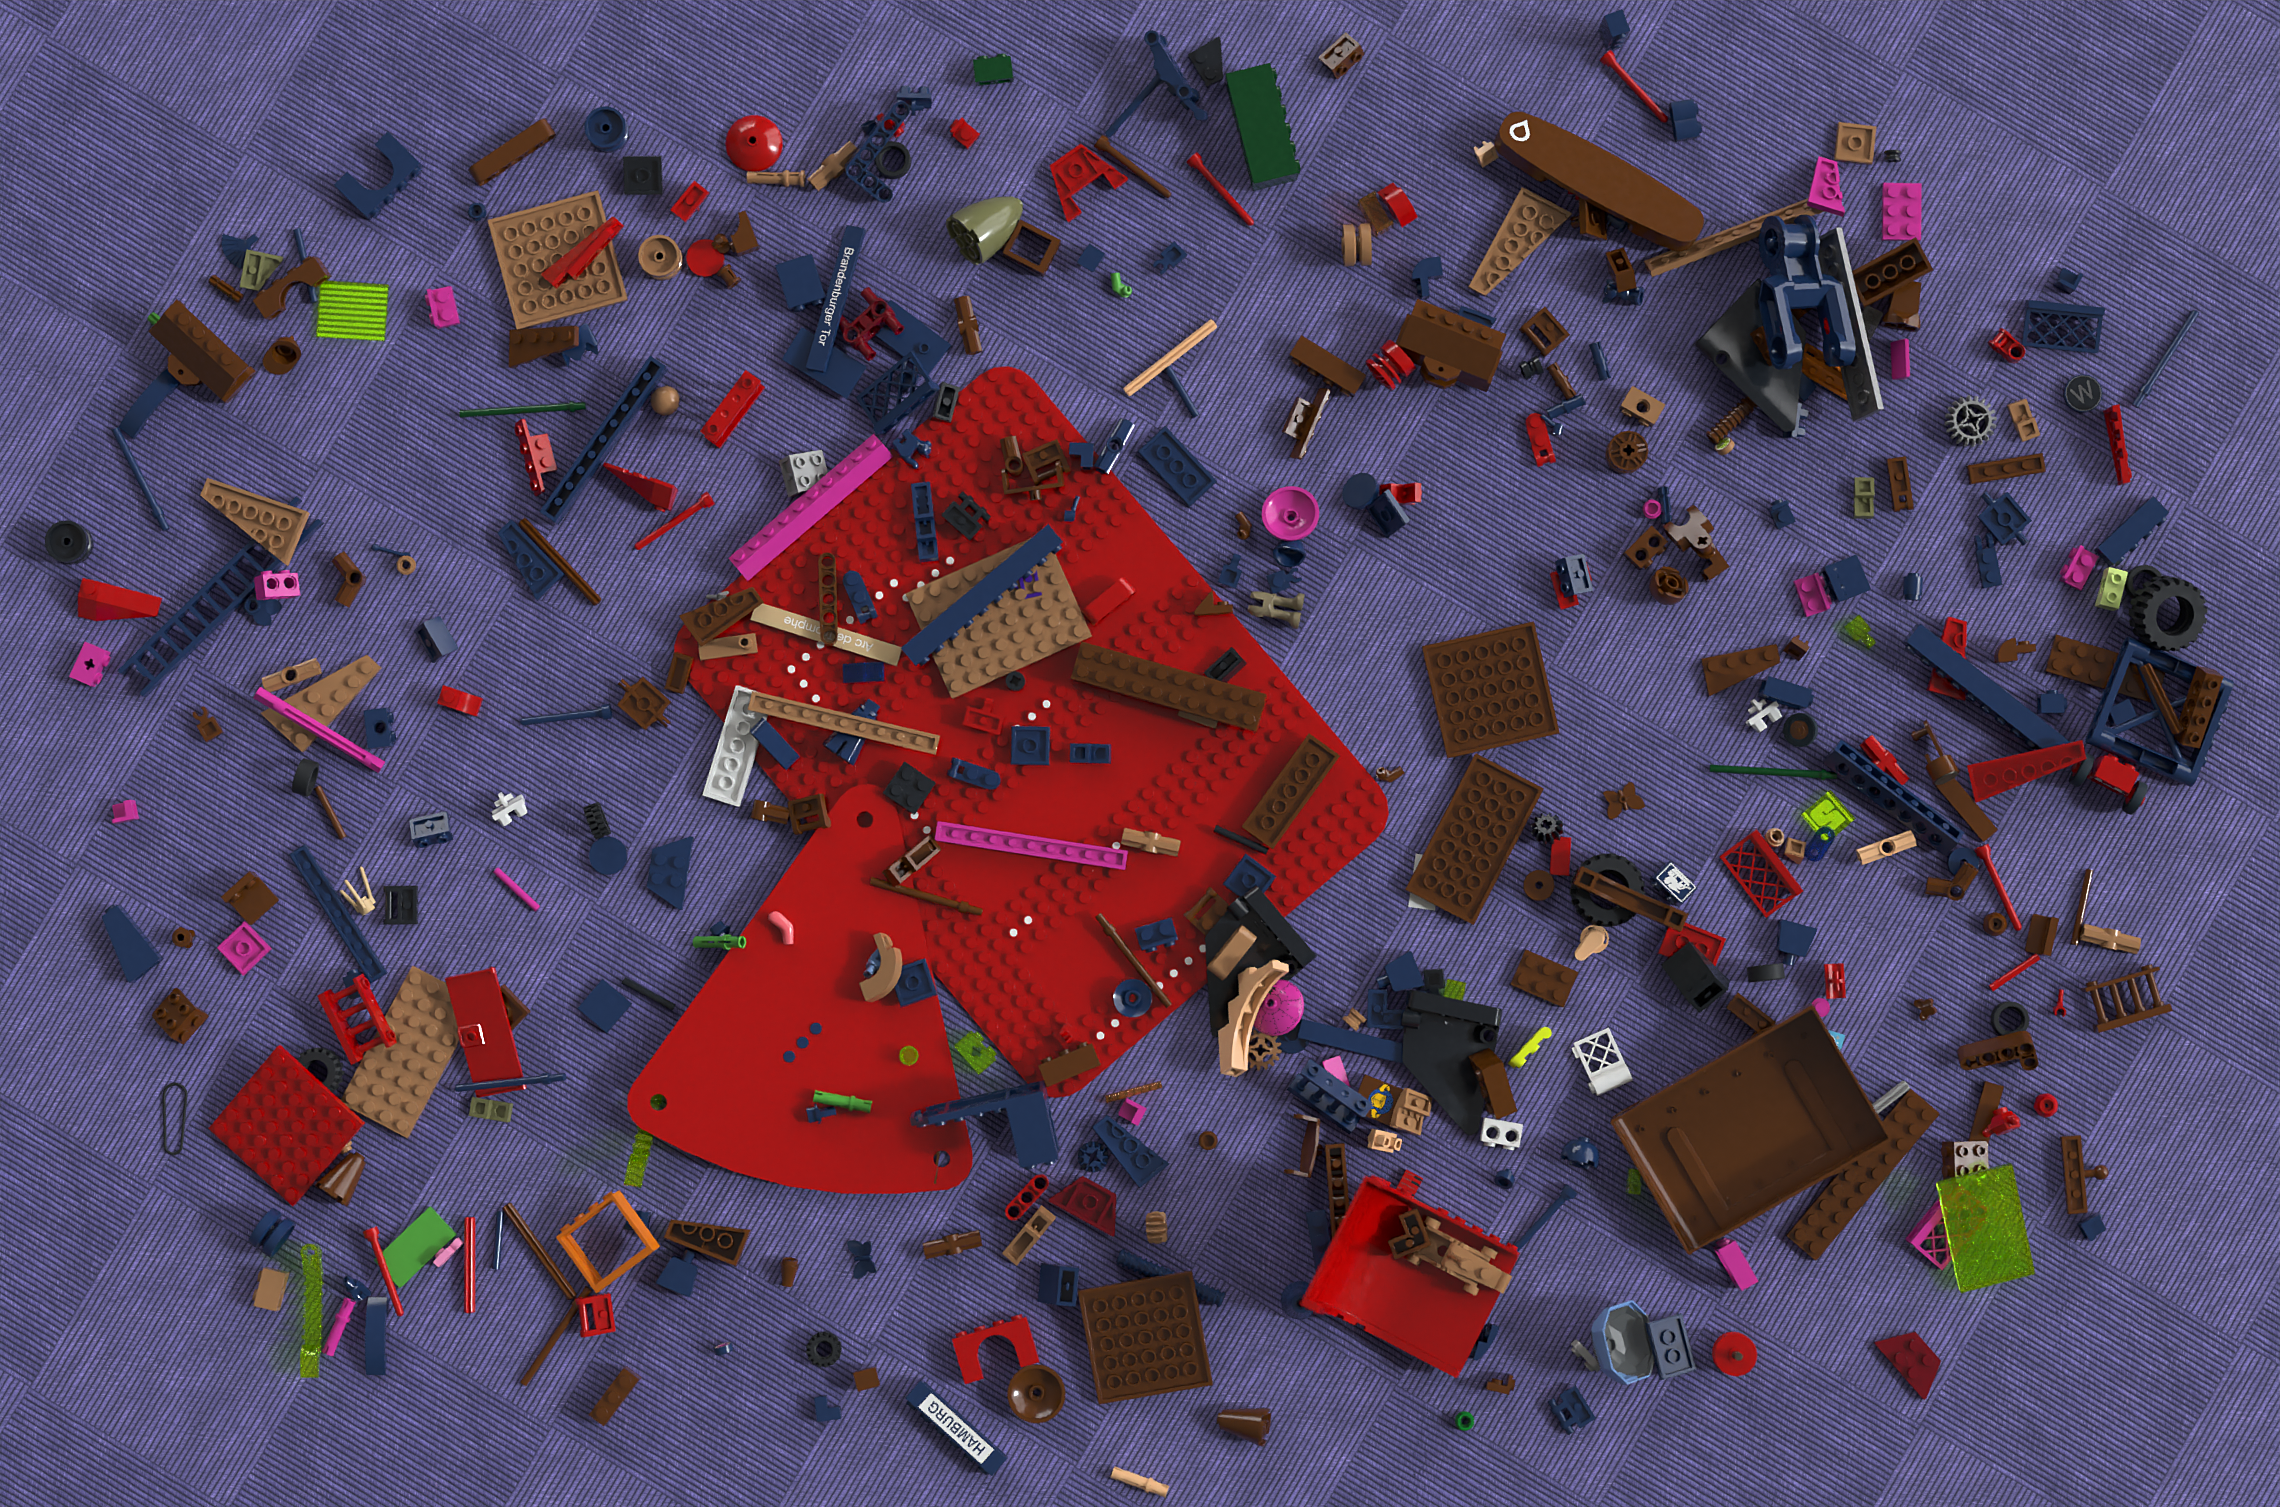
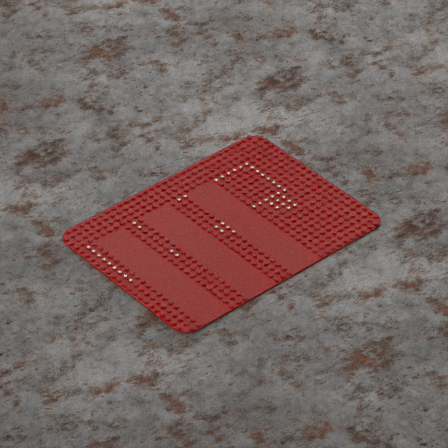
(1037, 946)

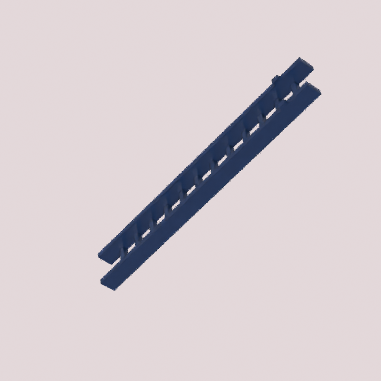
(210, 627)

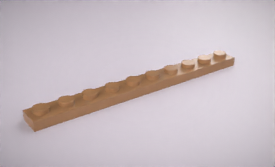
(1724, 239)
(843, 722)

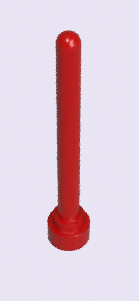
(1610, 60)
(1196, 162)
(705, 501)
(1984, 853)
(372, 1235)

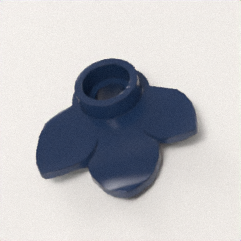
(264, 609)

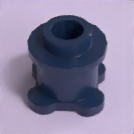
(1617, 223)

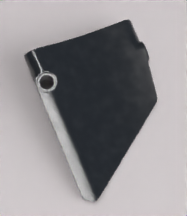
(1769, 388)
(1274, 941)
(1437, 1046)

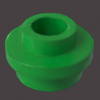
(1464, 1427)

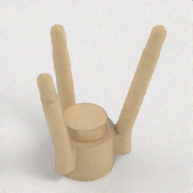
(363, 904)

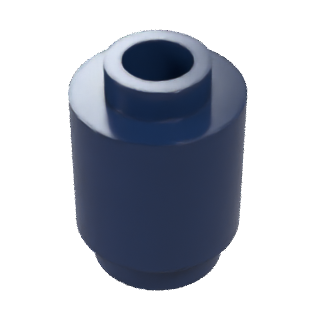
(1912, 587)

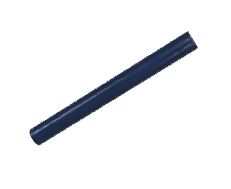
(302, 254)

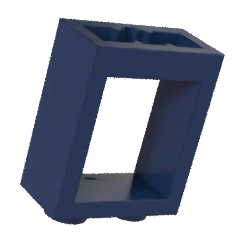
(1785, 693)

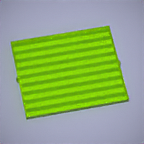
(352, 310)

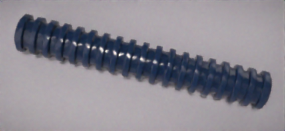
(1152, 1270)

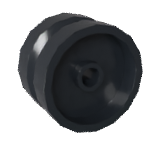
(80, 542)

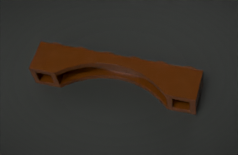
(1630, 899)

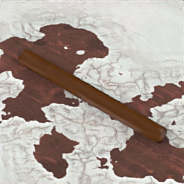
(562, 564)
(539, 1251)

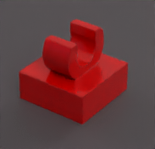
(1066, 1035)

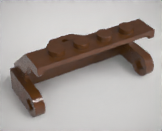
(1450, 347)
(200, 354)

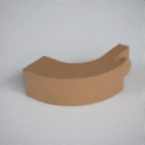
(888, 973)

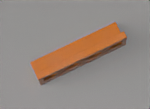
(1825, 375)

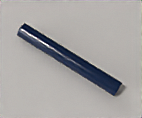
(1181, 391)
(497, 1240)

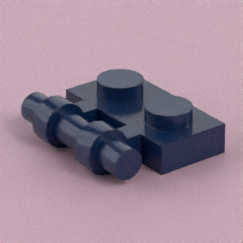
(1576, 1406)

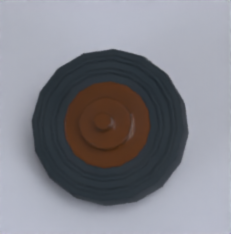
(1800, 729)

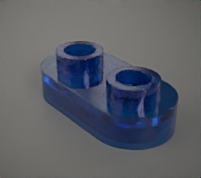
(1819, 843)

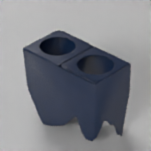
(586, 342)

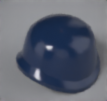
(1289, 553)

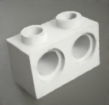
(1502, 1128)

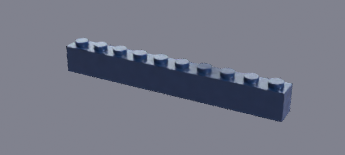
(604, 440)
(981, 595)
(1981, 689)

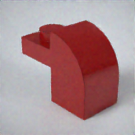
(1398, 204)
(1404, 493)

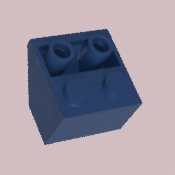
(1058, 1284)

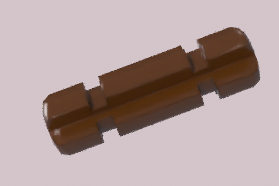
(225, 288)

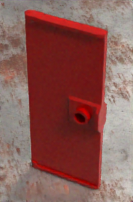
(484, 1029)

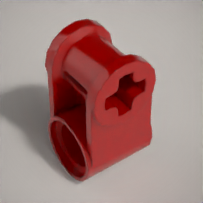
(2006, 345)

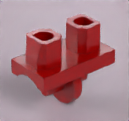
(1834, 981)

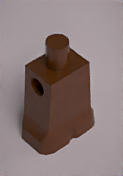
(1903, 309)

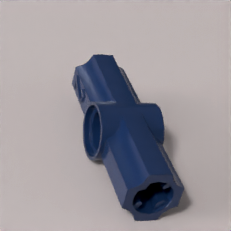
(1119, 436)

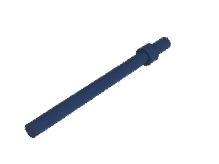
(2145, 389)
(157, 511)
(544, 1078)

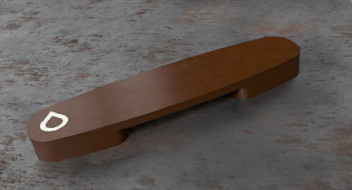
(1600, 179)

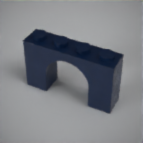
(404, 169)

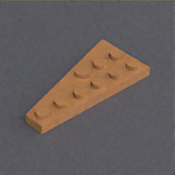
(1523, 230)
(264, 519)

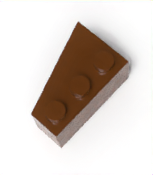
(1493, 1083)

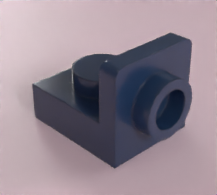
(1781, 513)

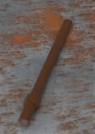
(962, 906)
(1110, 931)
(554, 1338)

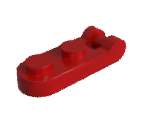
(1539, 439)

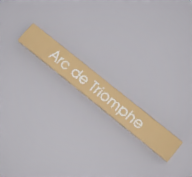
(811, 629)

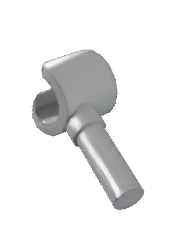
(717, 597)

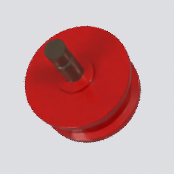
(1734, 1353)

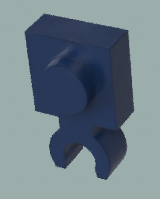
(1171, 256)
(1280, 580)

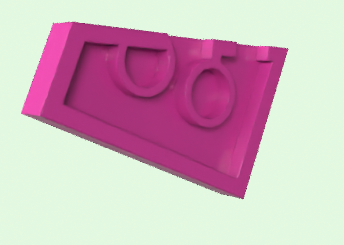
(1825, 188)

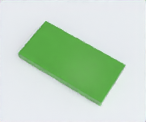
(416, 1246)

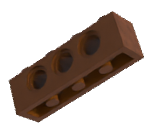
(2198, 706)

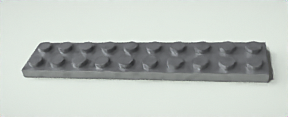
(1860, 375)

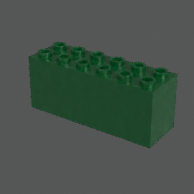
(1262, 126)

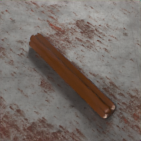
(2161, 698)

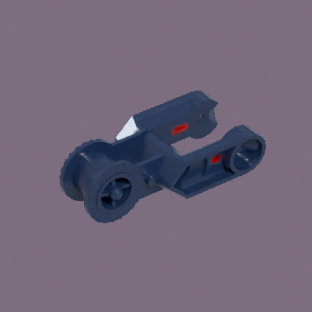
(1797, 283)

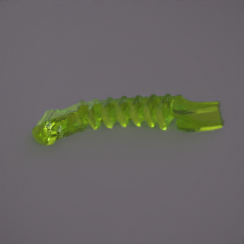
(641, 1151)
(313, 1316)

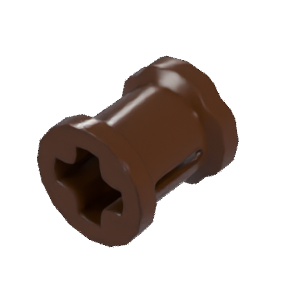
(728, 276)

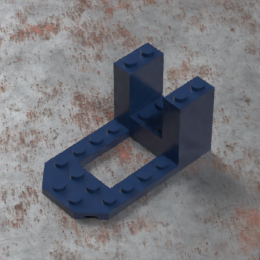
(1027, 1113)

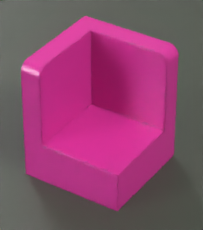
(125, 812)
(1132, 1111)

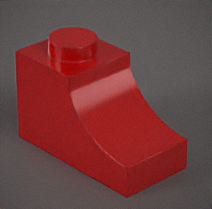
(460, 700)

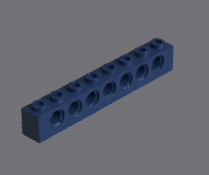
(1893, 797)

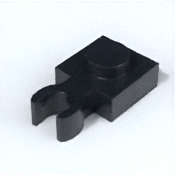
(1434, 980)

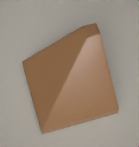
(1795, 850)

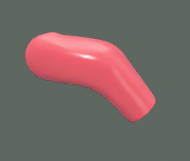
(784, 925)

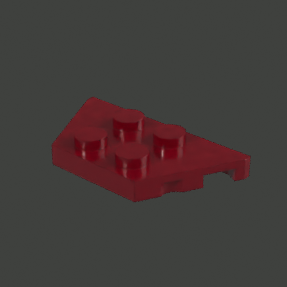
(1089, 1203)
(1912, 1360)

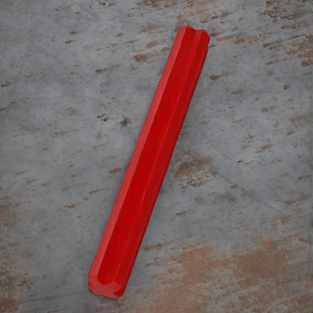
(469, 1264)

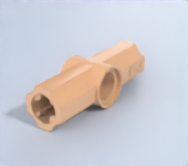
(1897, 843)

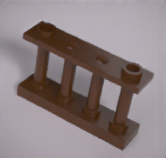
(2121, 1017)

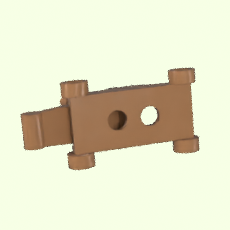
(1461, 1260)

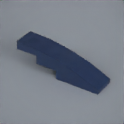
(924, 522)

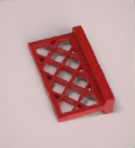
(1774, 862)

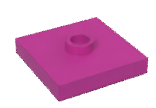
(244, 948)

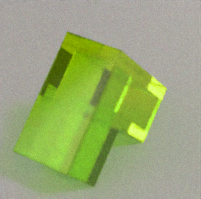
(1633, 1183)

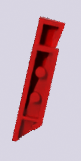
(583, 254)

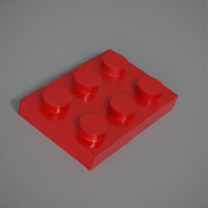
(1706, 942)

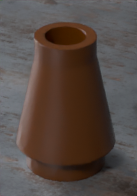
(788, 1271)

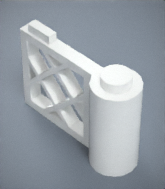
(1609, 1076)

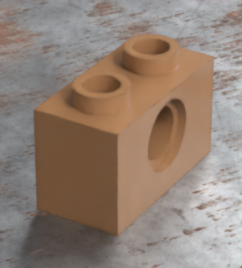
(1652, 405)

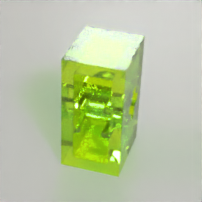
(965, 1047)

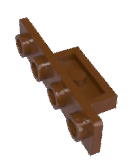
(1303, 420)

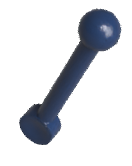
(375, 547)

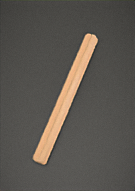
(1170, 357)

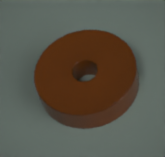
(1547, 885)

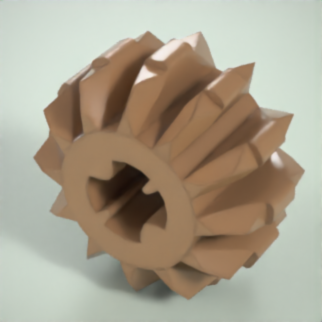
(1156, 1227)

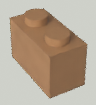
(270, 1289)

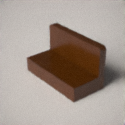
(2041, 935)

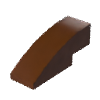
(911, 860)

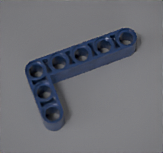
(874, 150)

